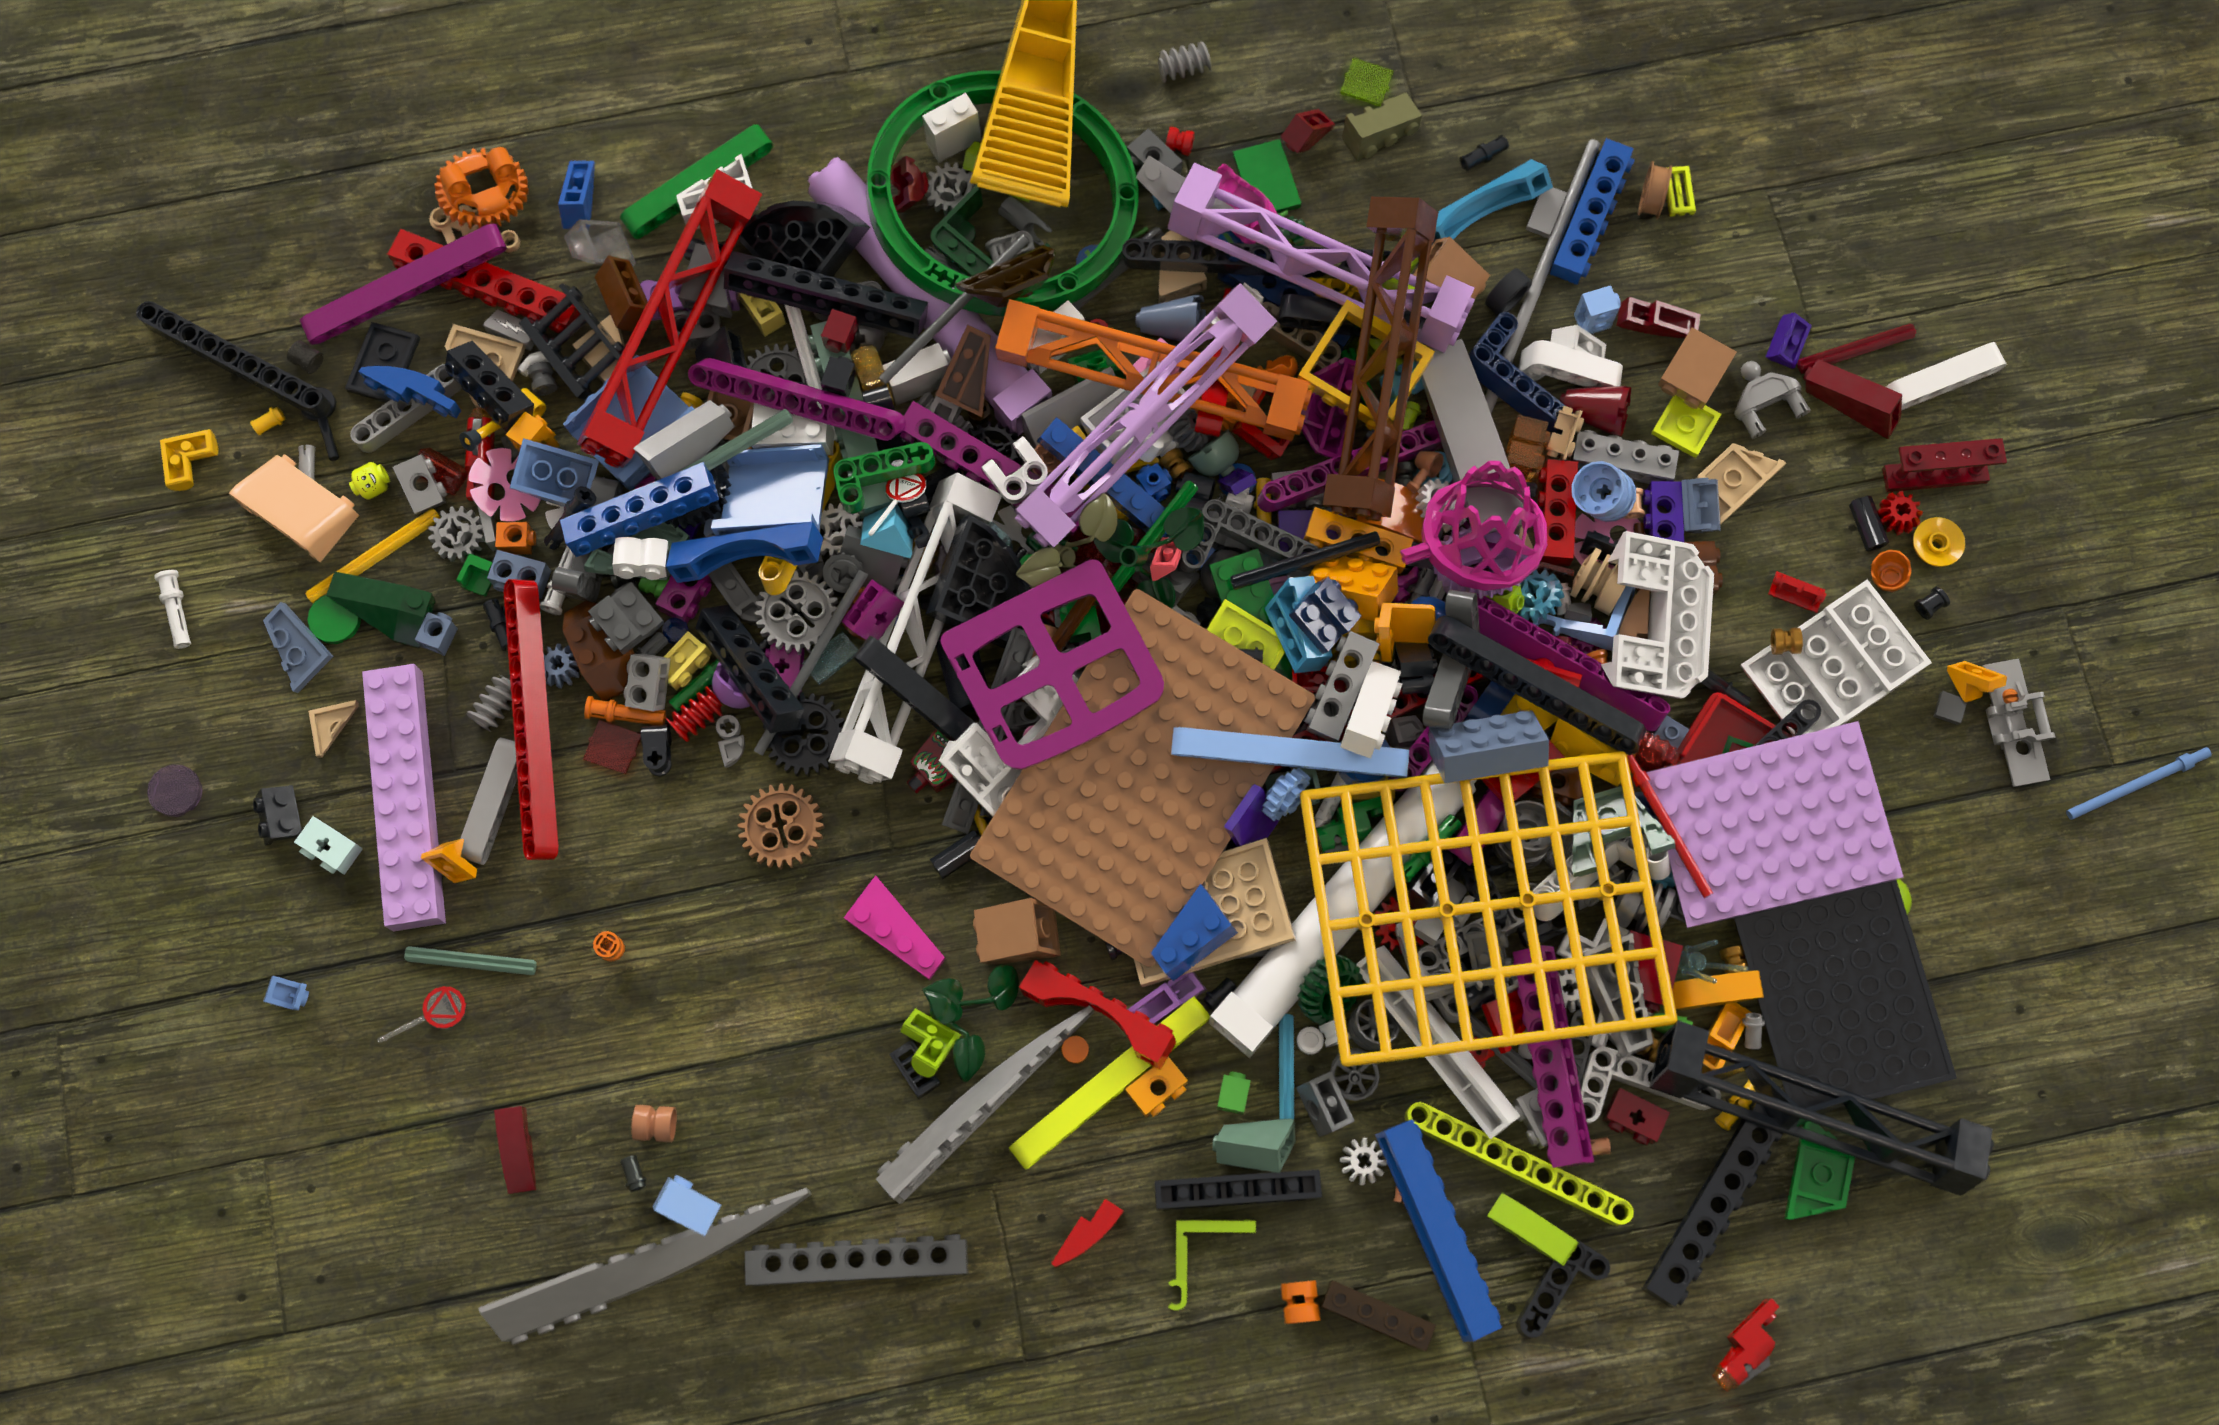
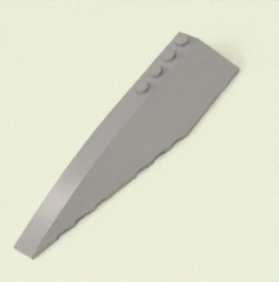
(625, 1274)

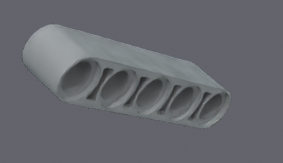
(399, 420)
(490, 802)

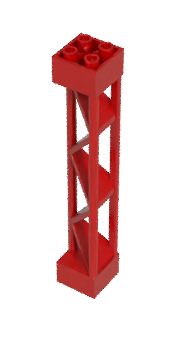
(731, 205)

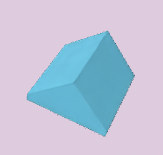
(891, 534)

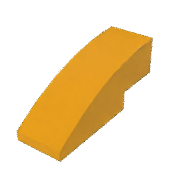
(1727, 990)
(1725, 1033)

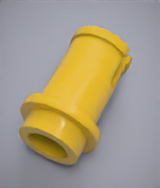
(268, 420)

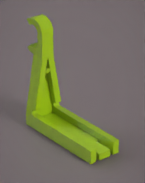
(1191, 1225)

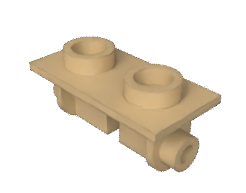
(1569, 424)

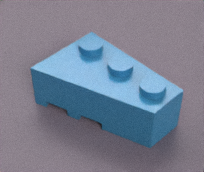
(1298, 647)

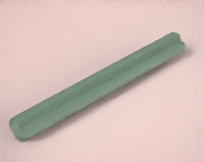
(745, 440)
(470, 960)

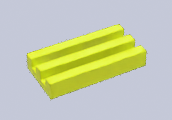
(1681, 210)

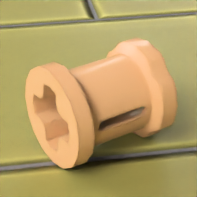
(1637, 511)

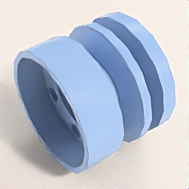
(1600, 478)

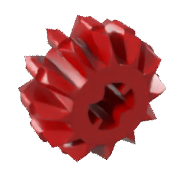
(1908, 508)

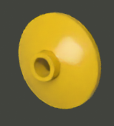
(1946, 534)

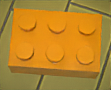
(1361, 581)

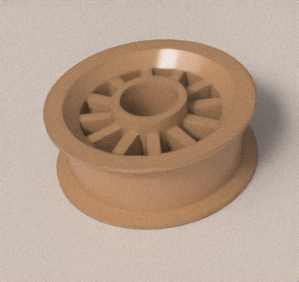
(1655, 190)

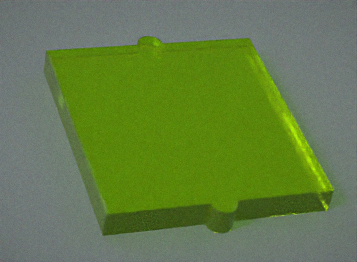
(1366, 82)

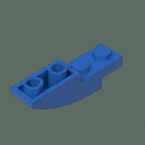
(409, 384)

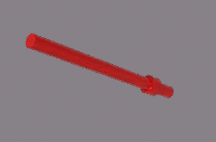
(1642, 780)

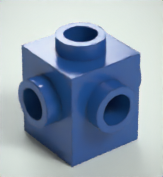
(1161, 488)

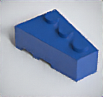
(1193, 935)

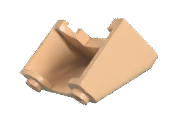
(295, 505)

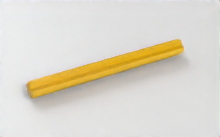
(378, 552)

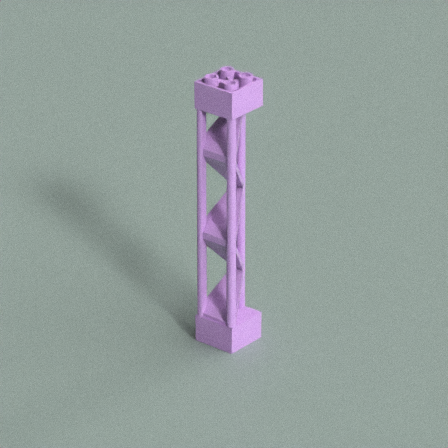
(1196, 220)

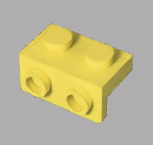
(685, 659)

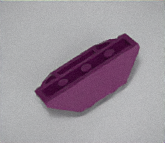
(1326, 424)

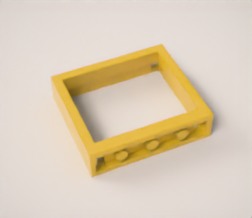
(1380, 329)

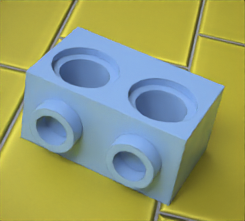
(1597, 309)

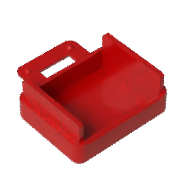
(1716, 721)

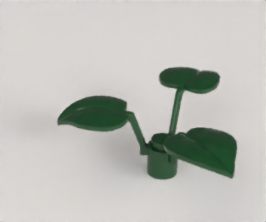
(1186, 531)
(945, 1007)

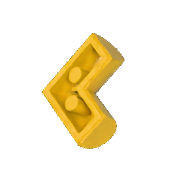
(178, 454)

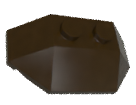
(1011, 278)

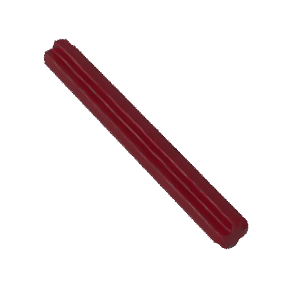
(1859, 347)

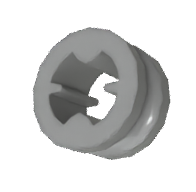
(721, 722)

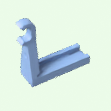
(1593, 633)

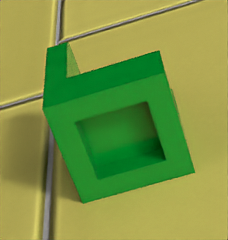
(474, 575)

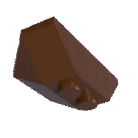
(597, 662)

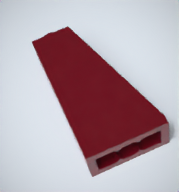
(1855, 397)

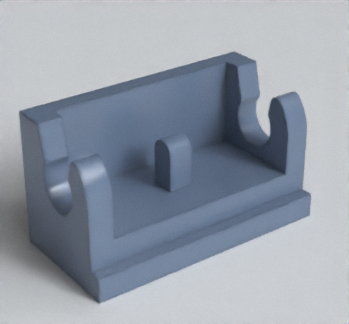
(1701, 505)

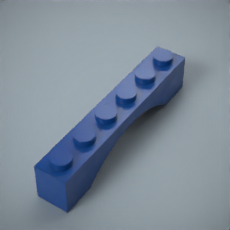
(698, 557)

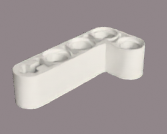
(1569, 365)

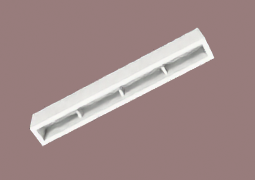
(1458, 1069)

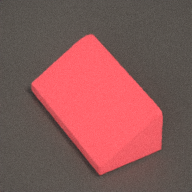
(1165, 560)

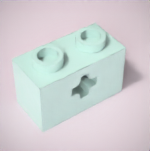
(317, 835)

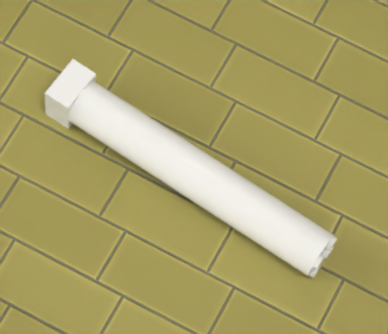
(1274, 983)

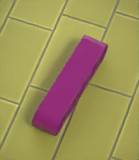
(1421, 744)
(1489, 815)

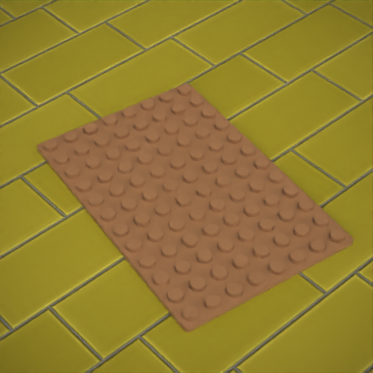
(1121, 824)

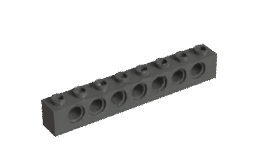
(759, 1274)

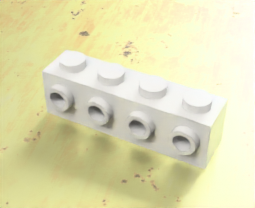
(1370, 710)

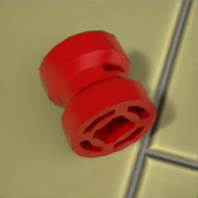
(1181, 141)

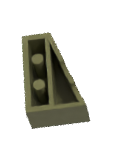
(1381, 126)

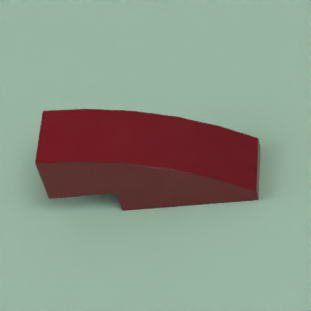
(1656, 318)
(515, 1149)

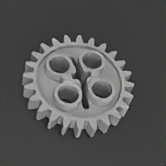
(781, 628)

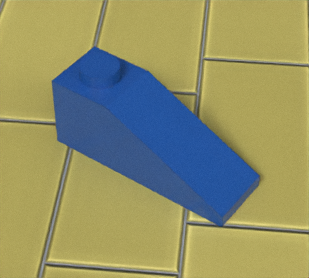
(577, 193)

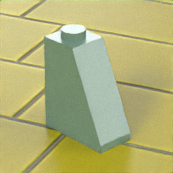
(1256, 1144)

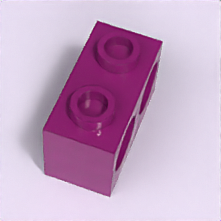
(679, 591)

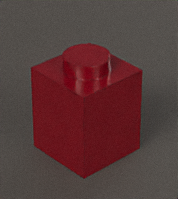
(839, 331)

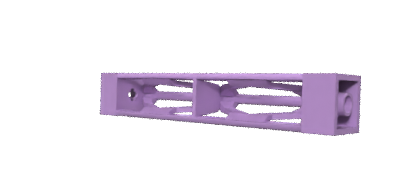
(1240, 319)

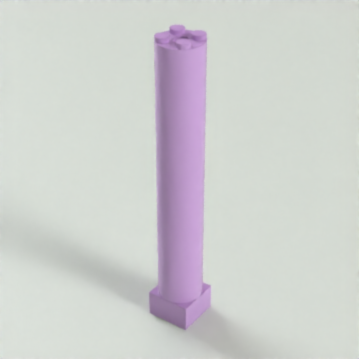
(1008, 386)

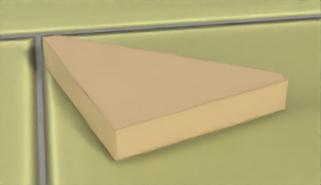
(328, 723)

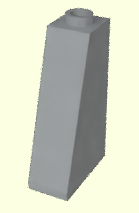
(685, 439)

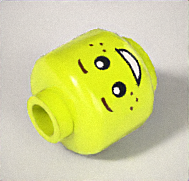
(369, 480)

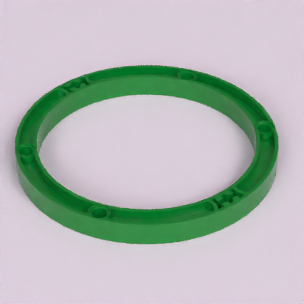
(940, 280)

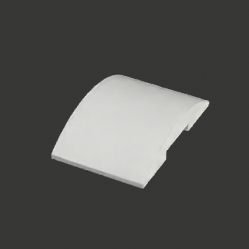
(1847, 661)

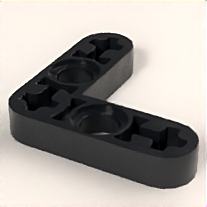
(1491, 871)

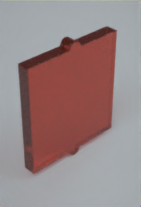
(612, 747)

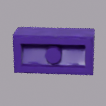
(1788, 340)

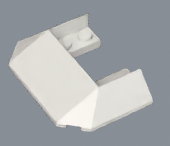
(1679, 617)
(975, 760)

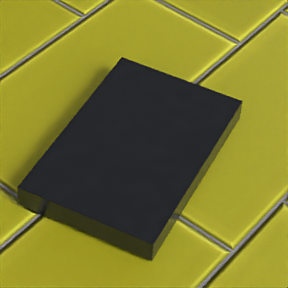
(382, 348)

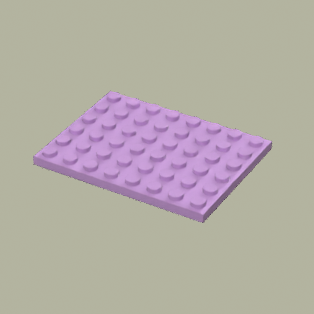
(1777, 824)

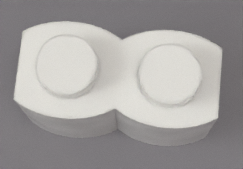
(640, 557)

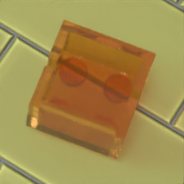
(1527, 446)

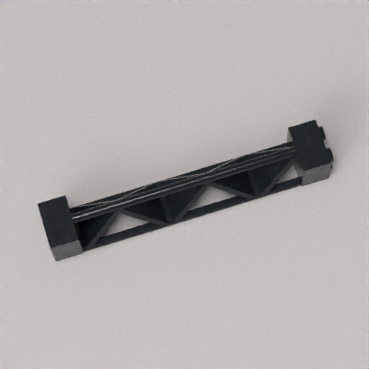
(1959, 1153)

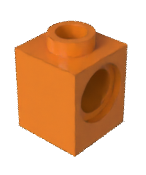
(507, 530)

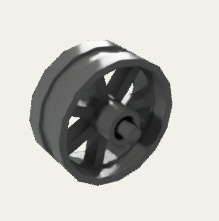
(1369, 1027)
(1355, 1076)

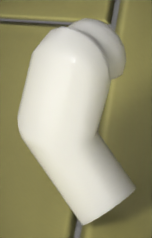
(531, 359)

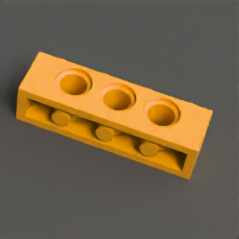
(1347, 528)

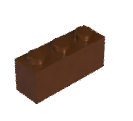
(621, 292)

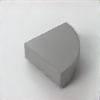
(732, 750)

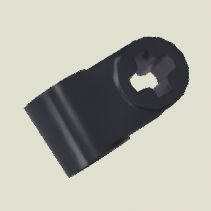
(657, 744)

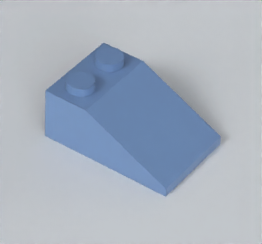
(551, 472)

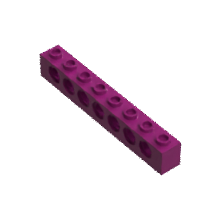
(919, 416)
(1563, 1067)

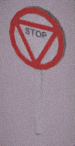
(441, 1008)

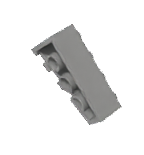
(1166, 184)

